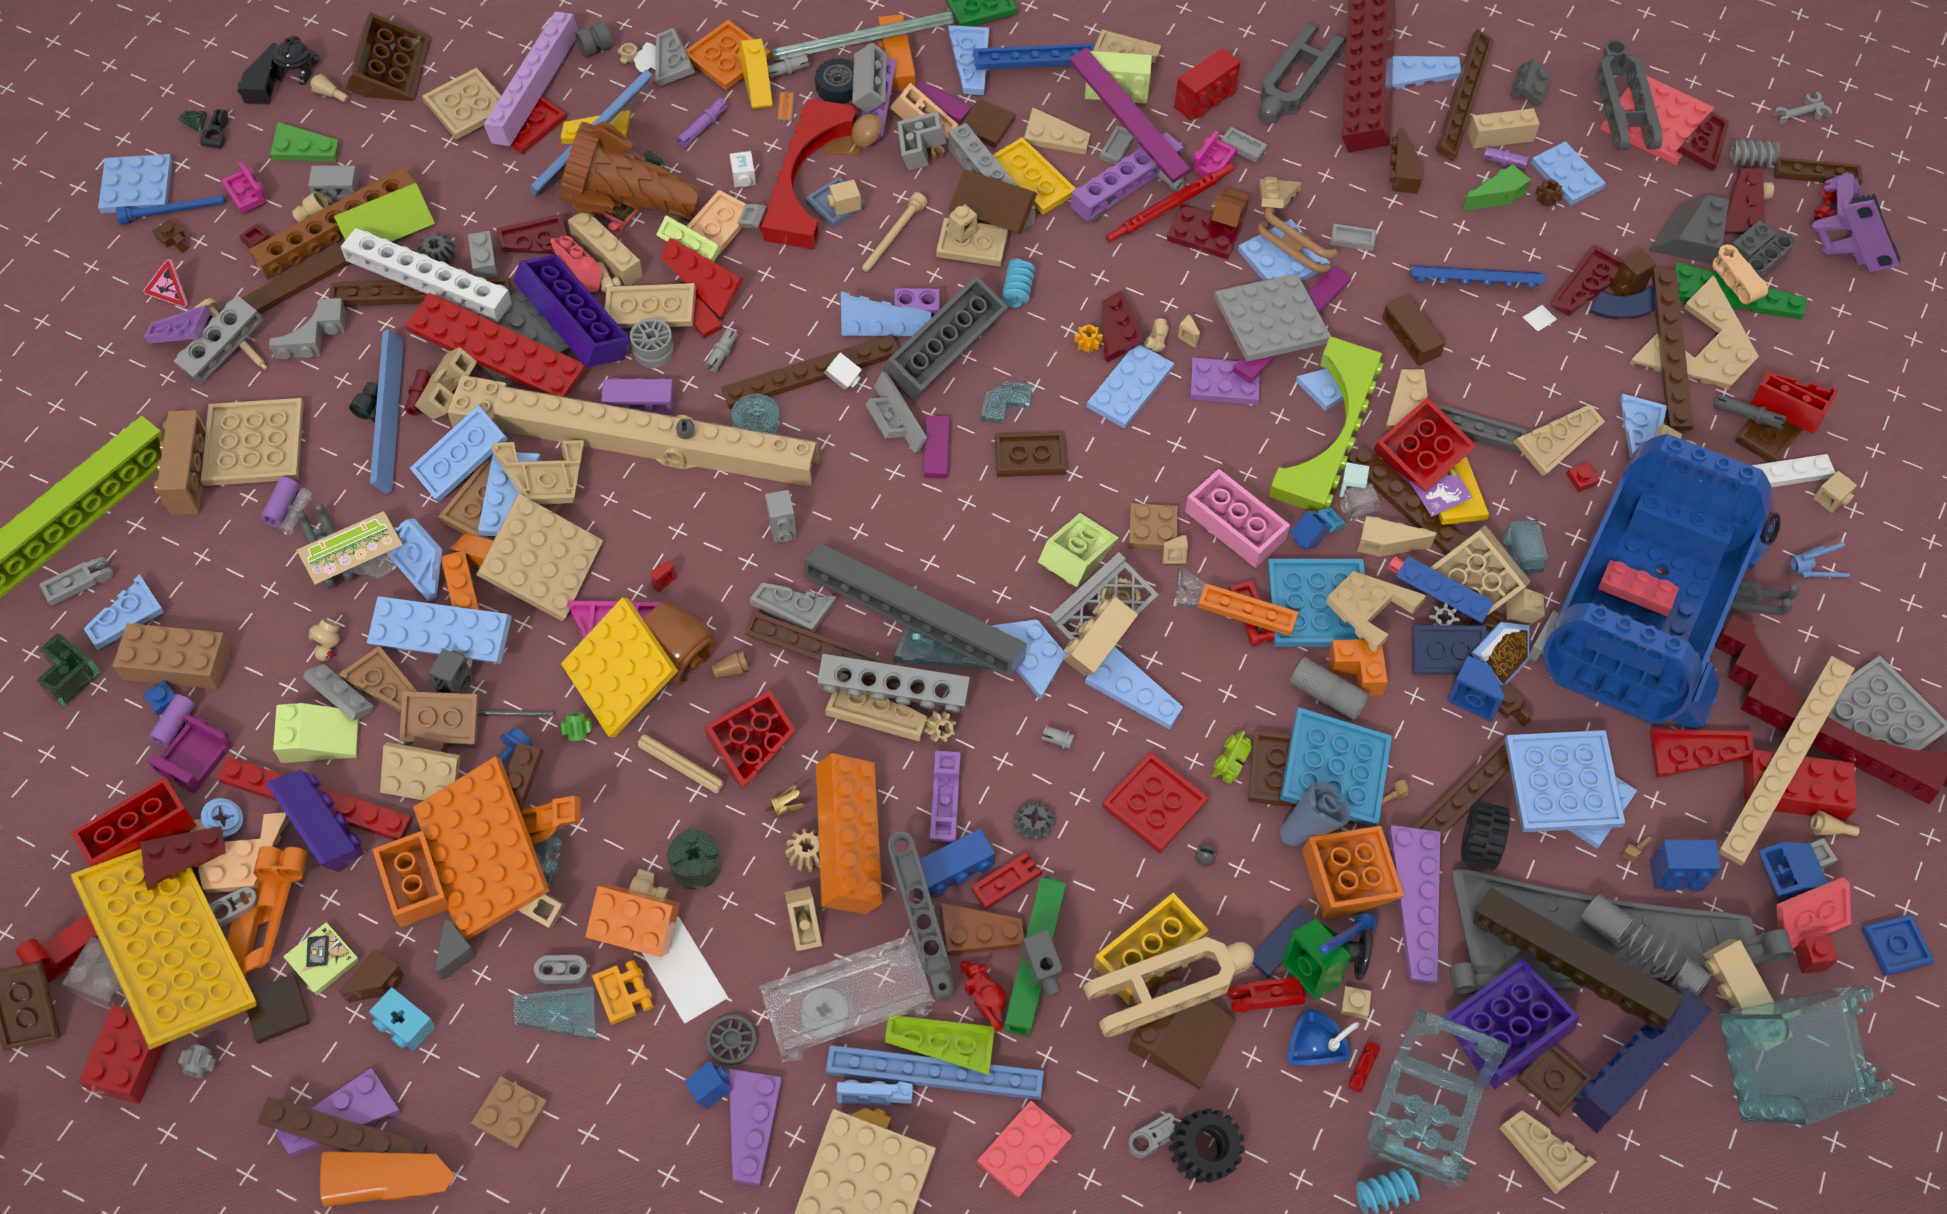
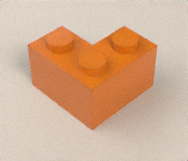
(1357, 659)

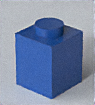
(1310, 530)
(709, 1084)

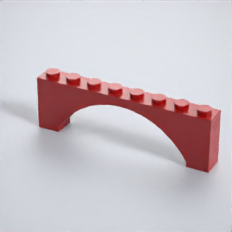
(785, 218)

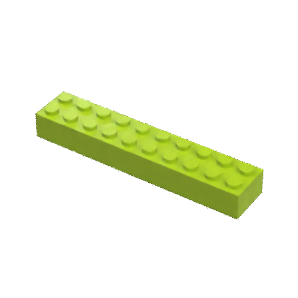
(77, 501)

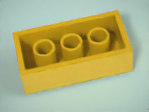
(1157, 932)

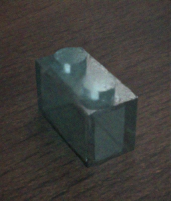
(1526, 545)

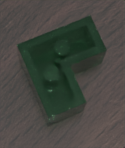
(69, 670)

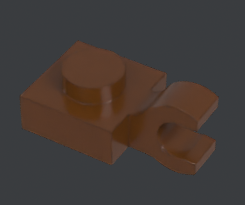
(169, 234)
(1513, 705)

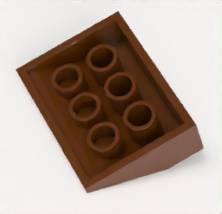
(387, 60)

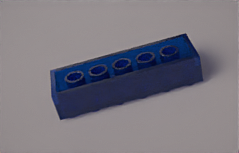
(1637, 1063)

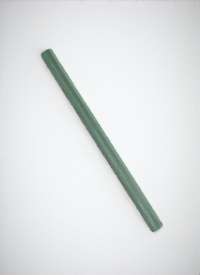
(863, 36)

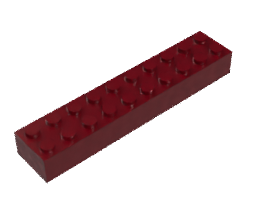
(1368, 74)

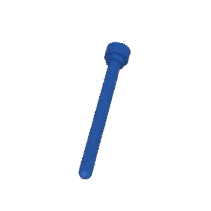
(126, 214)
(1361, 922)

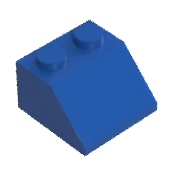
(1477, 689)
(1704, 698)

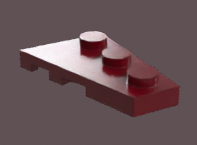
(1706, 141)
(532, 235)
(173, 854)

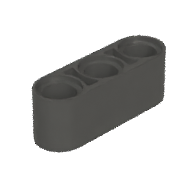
(1772, 254)

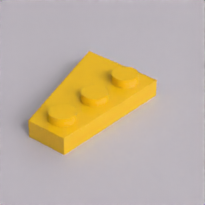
(570, 128)

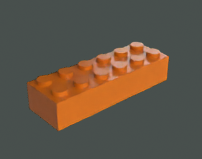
(848, 834)

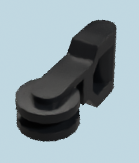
(219, 118)

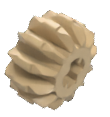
(801, 843)

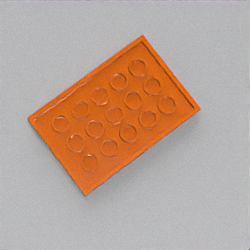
(481, 848)

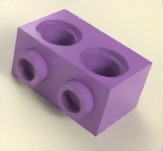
(922, 299)

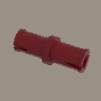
(420, 382)

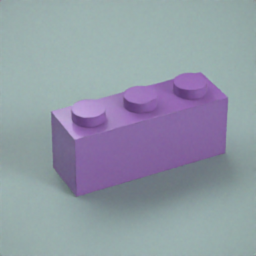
(640, 394)

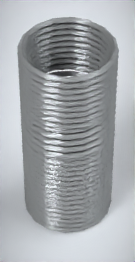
(1329, 687)

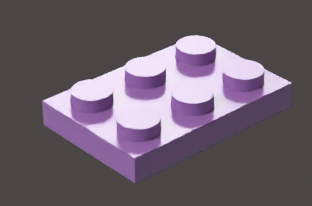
(1216, 382)

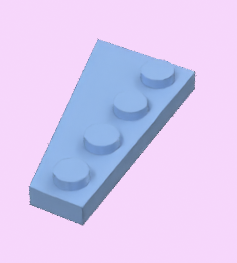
(1423, 68)

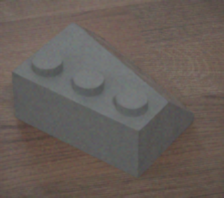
(1695, 230)

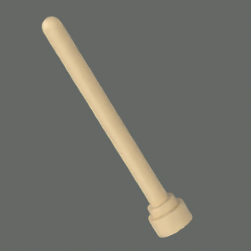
(916, 203)

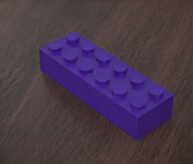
(571, 310)

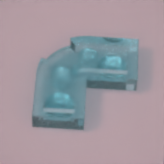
(1002, 396)

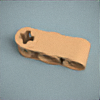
(1739, 275)

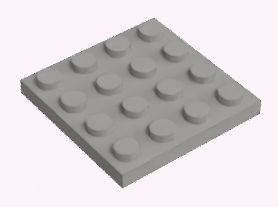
(1272, 317)
(1887, 708)

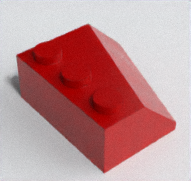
(750, 736)

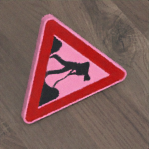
(167, 286)

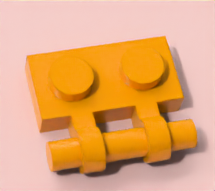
(615, 995)

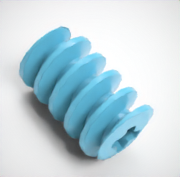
(1018, 283)
(1386, 1189)

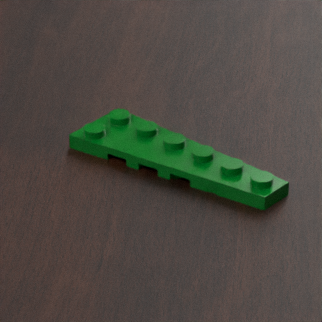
(1774, 303)

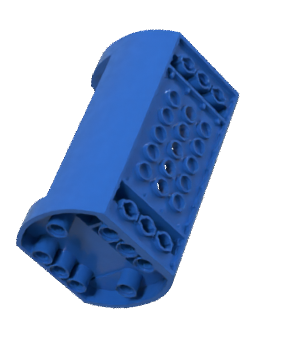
(1674, 513)

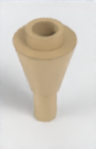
(322, 85)
(1825, 824)

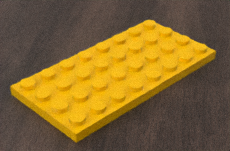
(163, 948)

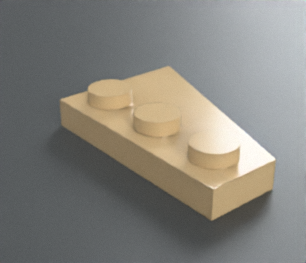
(1119, 43)
(1055, 134)
(1277, 193)
(1409, 394)
(1549, 1156)

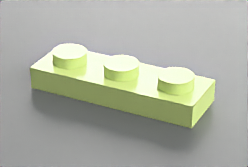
(673, 229)

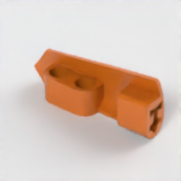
(383, 1176)

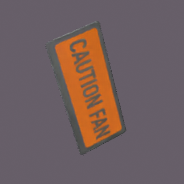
(786, 106)

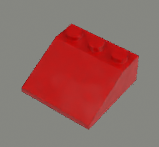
(1424, 445)

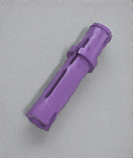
(707, 117)

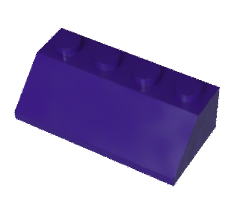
(316, 819)

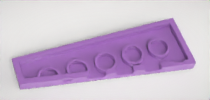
(1418, 869)

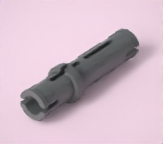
(1759, 415)

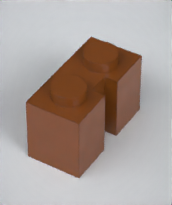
(1229, 207)

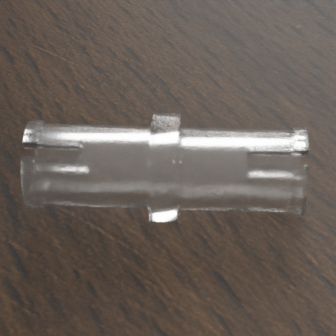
(300, 503)

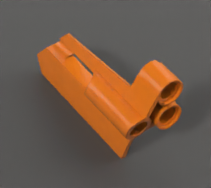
(275, 872)

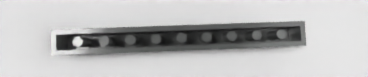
(915, 610)

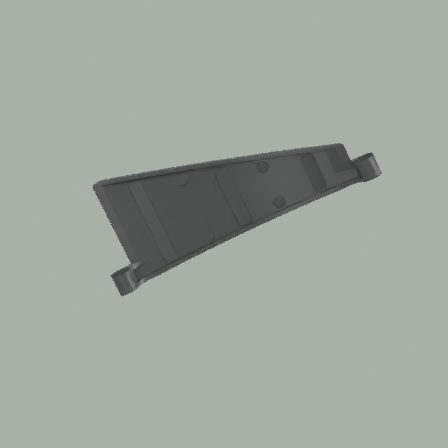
(1683, 929)

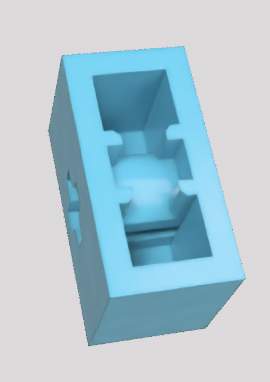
(395, 1007)

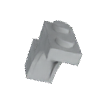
(307, 340)

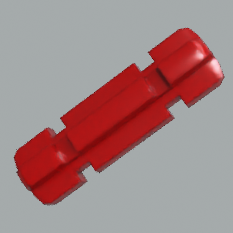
(1364, 1066)

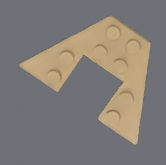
(1725, 356)

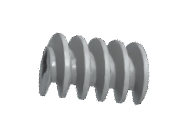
(1754, 151)

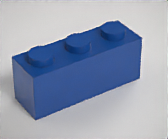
(957, 862)

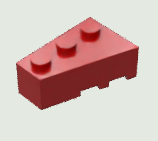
(1800, 402)

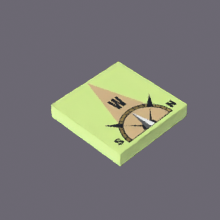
(320, 977)

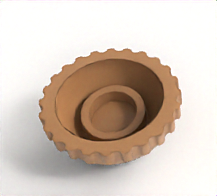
(866, 129)

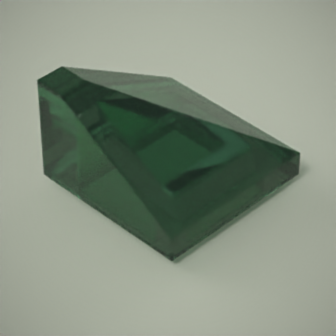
(193, 119)

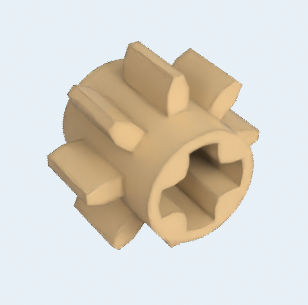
(944, 731)

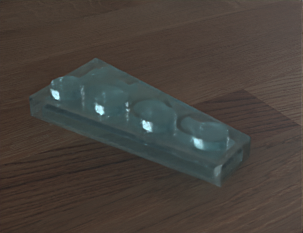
(919, 649)

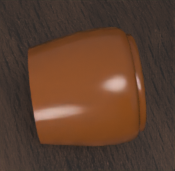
(682, 637)

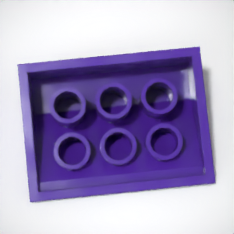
(1518, 1011)

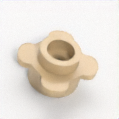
(628, 52)

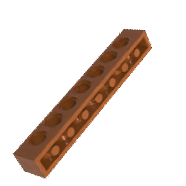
(319, 229)

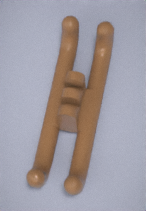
(1294, 242)

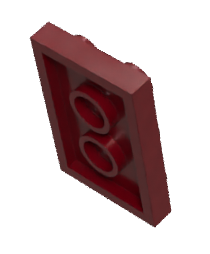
(1198, 231)

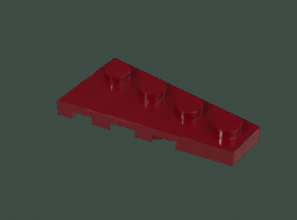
(1587, 280)

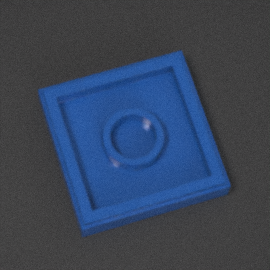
(1897, 945)

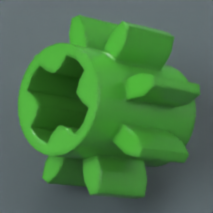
(576, 726)

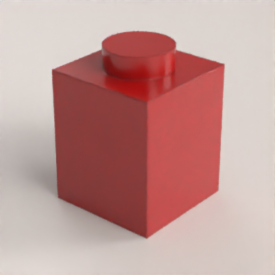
(1815, 954)

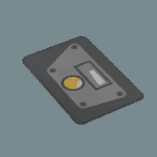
(317, 951)

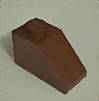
(372, 978)

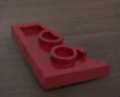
(1746, 202)
(1120, 327)

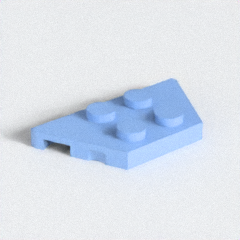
(418, 558)
(1042, 654)

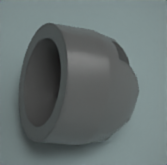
(690, 429)
(1205, 858)

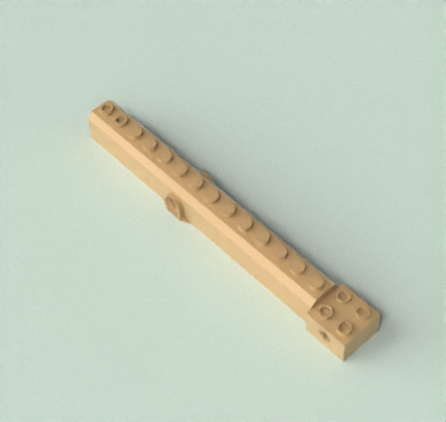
(637, 432)

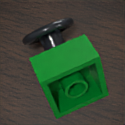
(1321, 972)

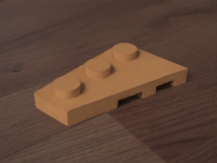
(378, 678)

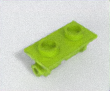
(1226, 764)

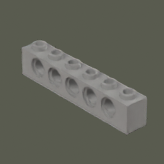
(977, 158)
(833, 665)

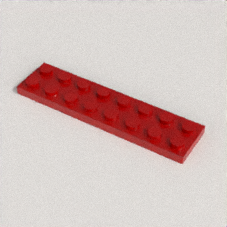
(495, 346)

